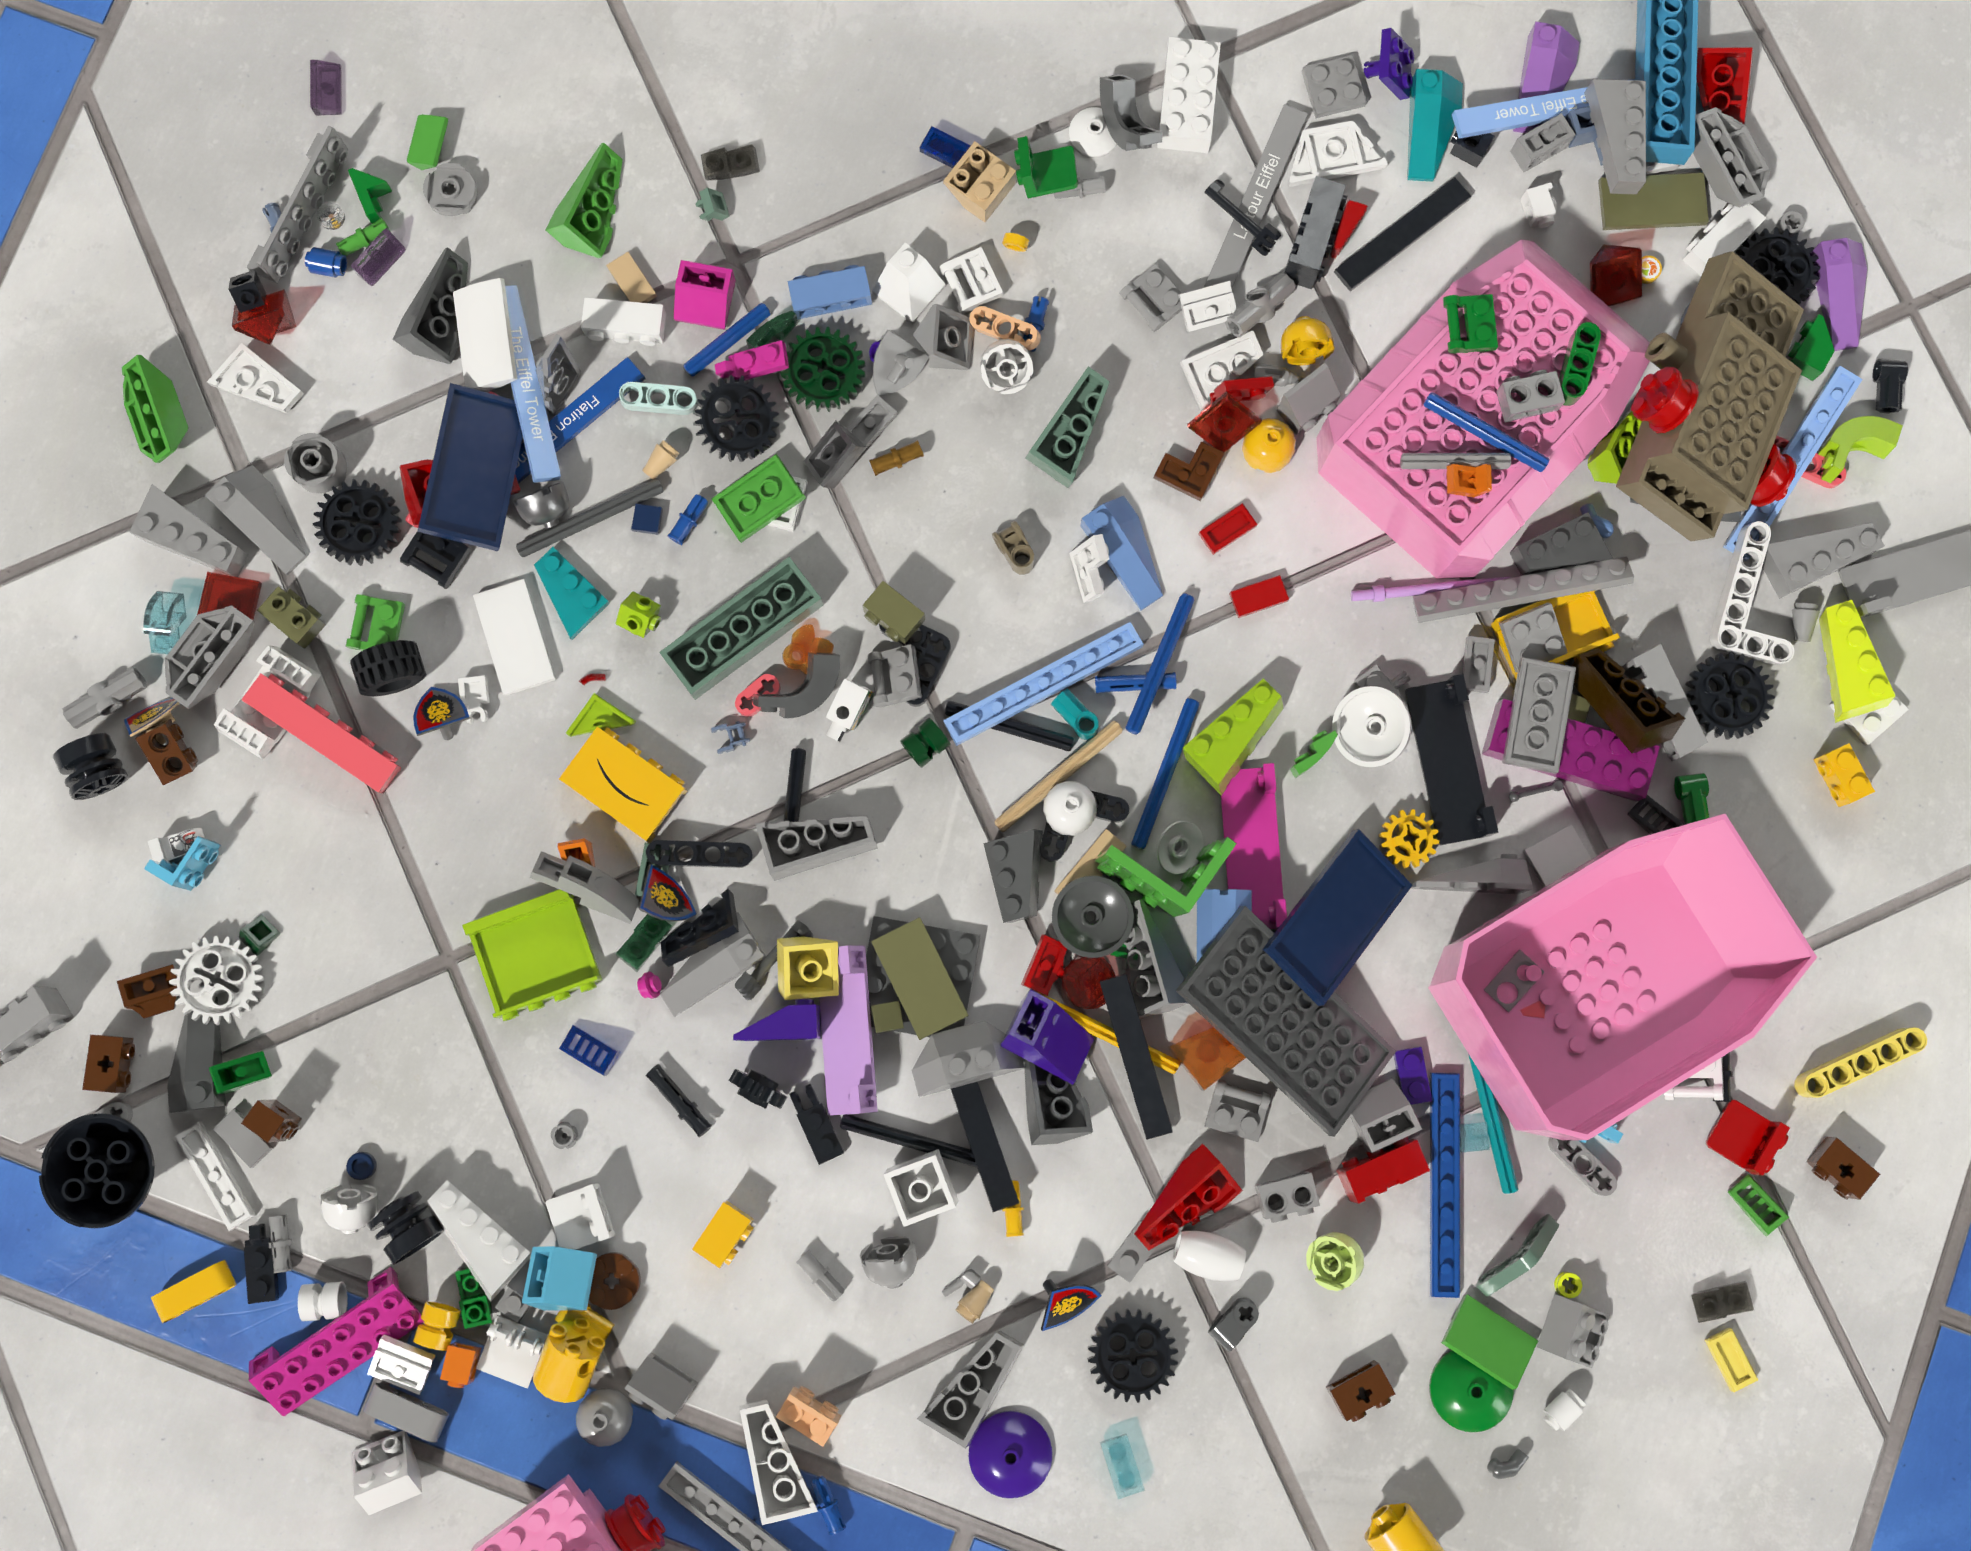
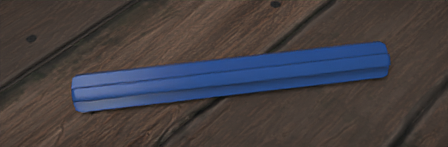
(1486, 432)

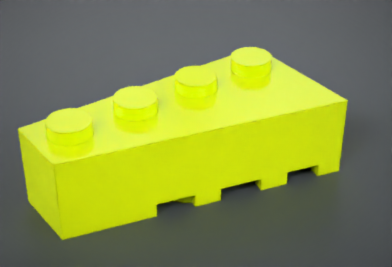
(1852, 664)

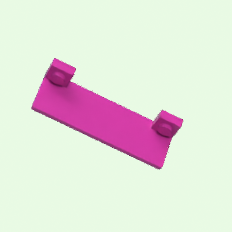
(1255, 861)
(336, 1347)

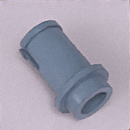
(272, 214)

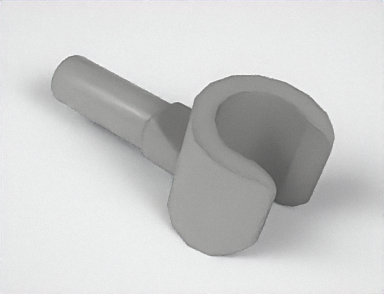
(970, 1278)

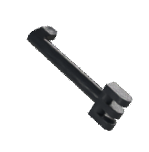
(1264, 237)

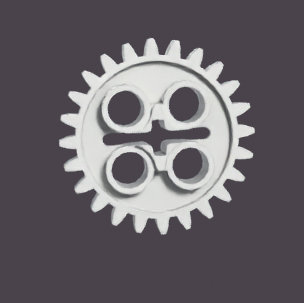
(204, 1001)

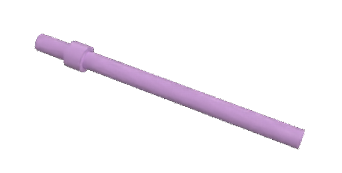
(1379, 593)

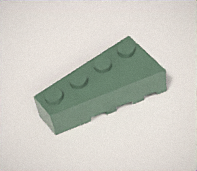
(1066, 435)

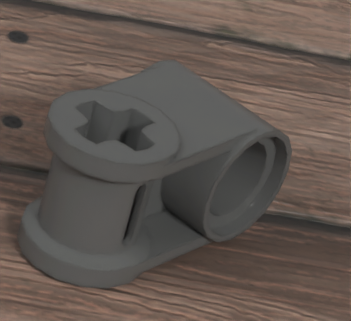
(1230, 1328)

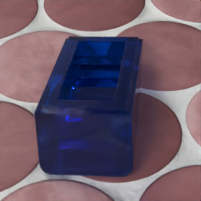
(608, 1061)

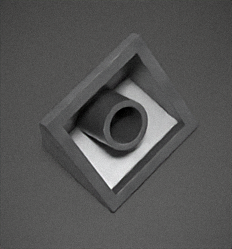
(834, 455)

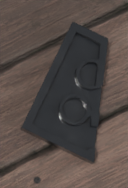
(709, 928)

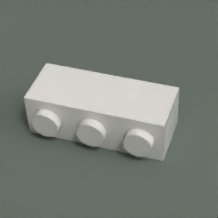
(1723, 235)
(623, 321)

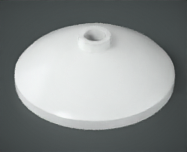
(1355, 724)

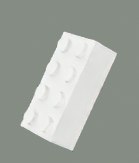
(1189, 94)

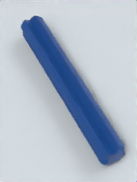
(727, 339)

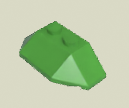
(152, 409)

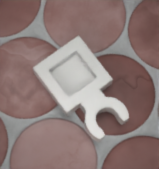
(474, 693)

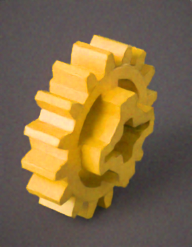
(1406, 828)

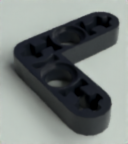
(928, 656)
(1112, 800)

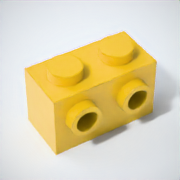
(1844, 775)
(723, 1235)

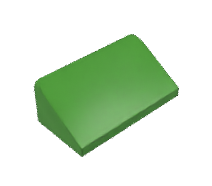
(427, 141)

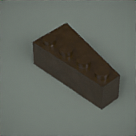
(1623, 703)

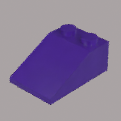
(789, 1023)

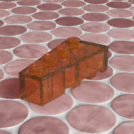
(1206, 1056)

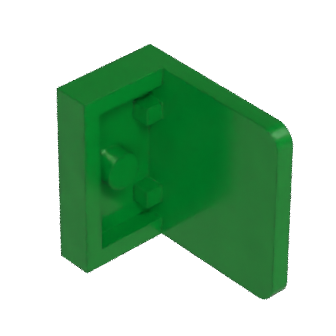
(1045, 171)

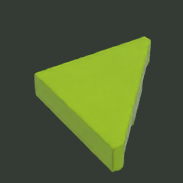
(598, 714)

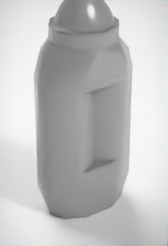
(1281, 375)

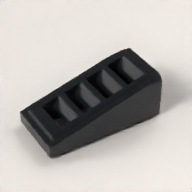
(1655, 807)

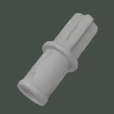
(1085, 187)
(820, 1276)

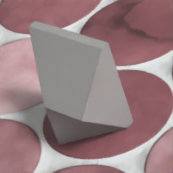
(946, 338)

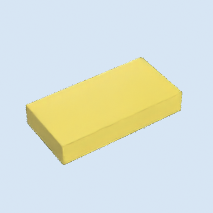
(1731, 1360)

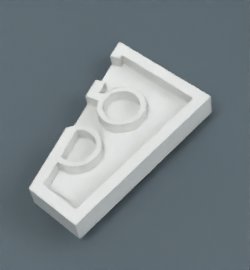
(1220, 364)
(255, 380)

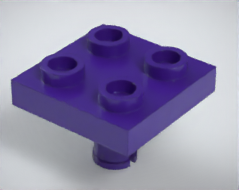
(1393, 65)

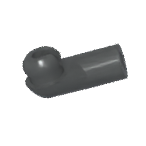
(1508, 1468)

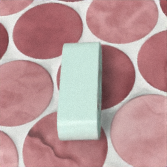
(646, 390)

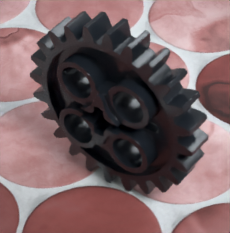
(1791, 254)
(740, 442)
(351, 544)
(1753, 692)
(1134, 1382)

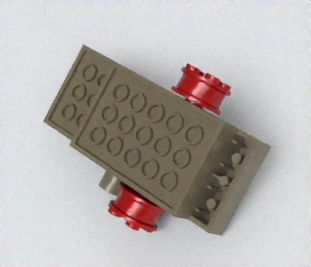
(1716, 404)

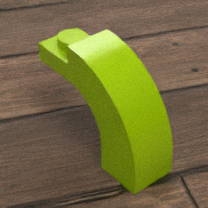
(1862, 433)

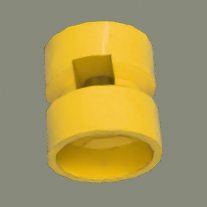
(436, 1327)

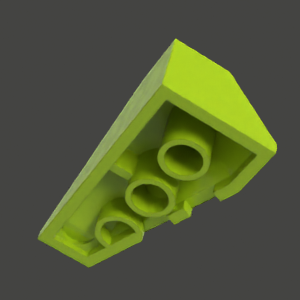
(1612, 451)

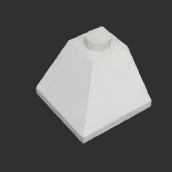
(908, 283)

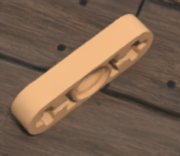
(999, 318)

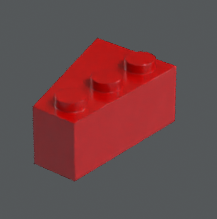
(1382, 1169)

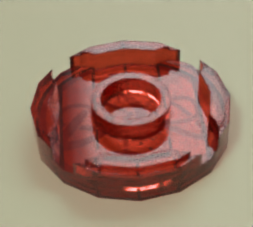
(1082, 981)

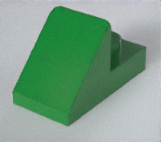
(368, 191)
(240, 1072)

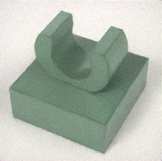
(714, 205)

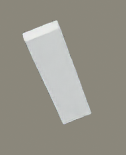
(215, 1176)

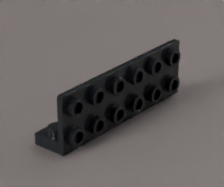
(1449, 761)

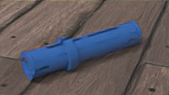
(1131, 682)

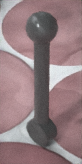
(1556, 786)

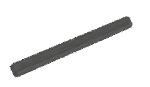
(589, 518)

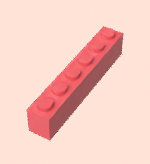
(322, 733)

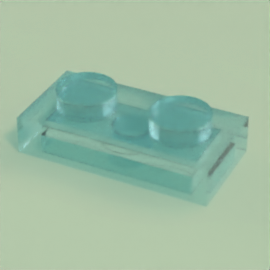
(1122, 1466)

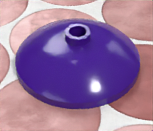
(1014, 1434)

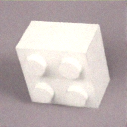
(921, 1188)

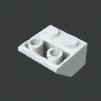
(385, 1473)

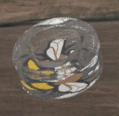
(330, 216)

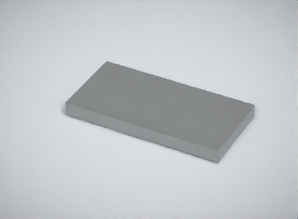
(1539, 715)

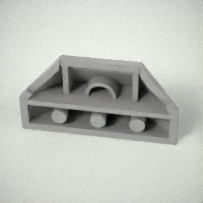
(1729, 158)
(206, 654)
(962, 1058)

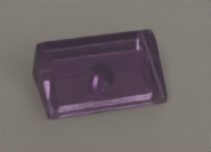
(325, 88)
(378, 257)

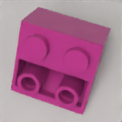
(703, 294)

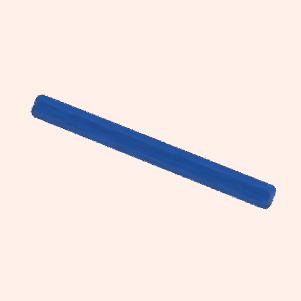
(1160, 664)
(1165, 773)

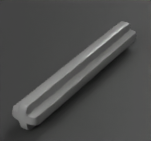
(1442, 460)

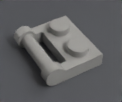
(1159, 291)
(903, 675)
(1234, 1119)

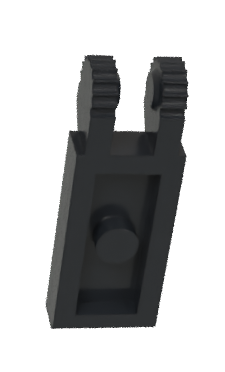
(817, 1127)

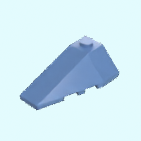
(1127, 549)

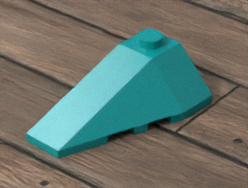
(1431, 123)

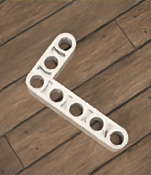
(1743, 602)

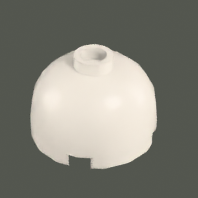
(1006, 366)
(1070, 808)
(349, 1208)

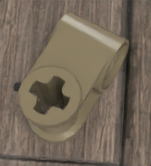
(1013, 544)

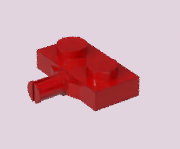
(1045, 965)

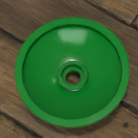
(1452, 1396)

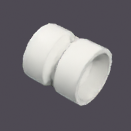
(320, 1301)

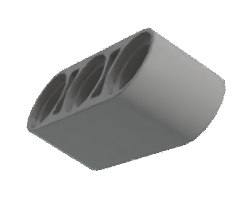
(406, 1412)

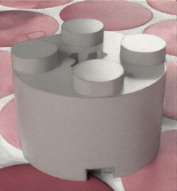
(313, 475)

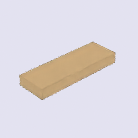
(1087, 864)

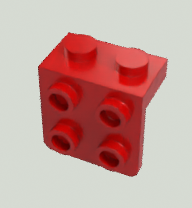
(1747, 1138)

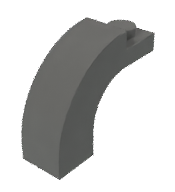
(1121, 114)
(813, 692)

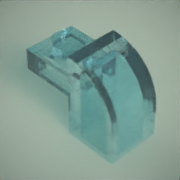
(162, 620)

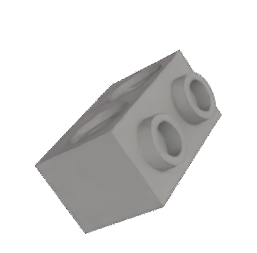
(1542, 142)
(1532, 401)
(1509, 974)
(1286, 1189)

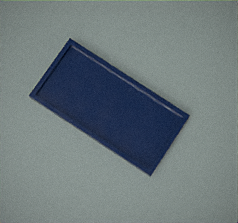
(472, 468)
(1337, 917)

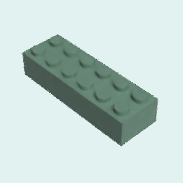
(742, 628)

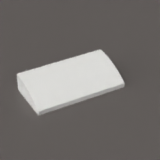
(485, 335)

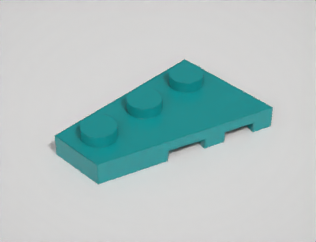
(570, 592)

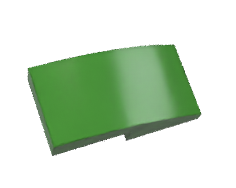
(1318, 748)

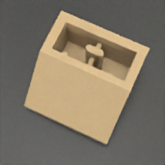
(980, 181)

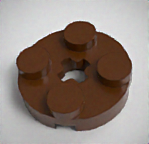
(624, 1291)

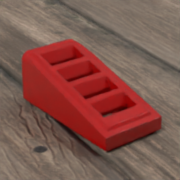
(1350, 219)

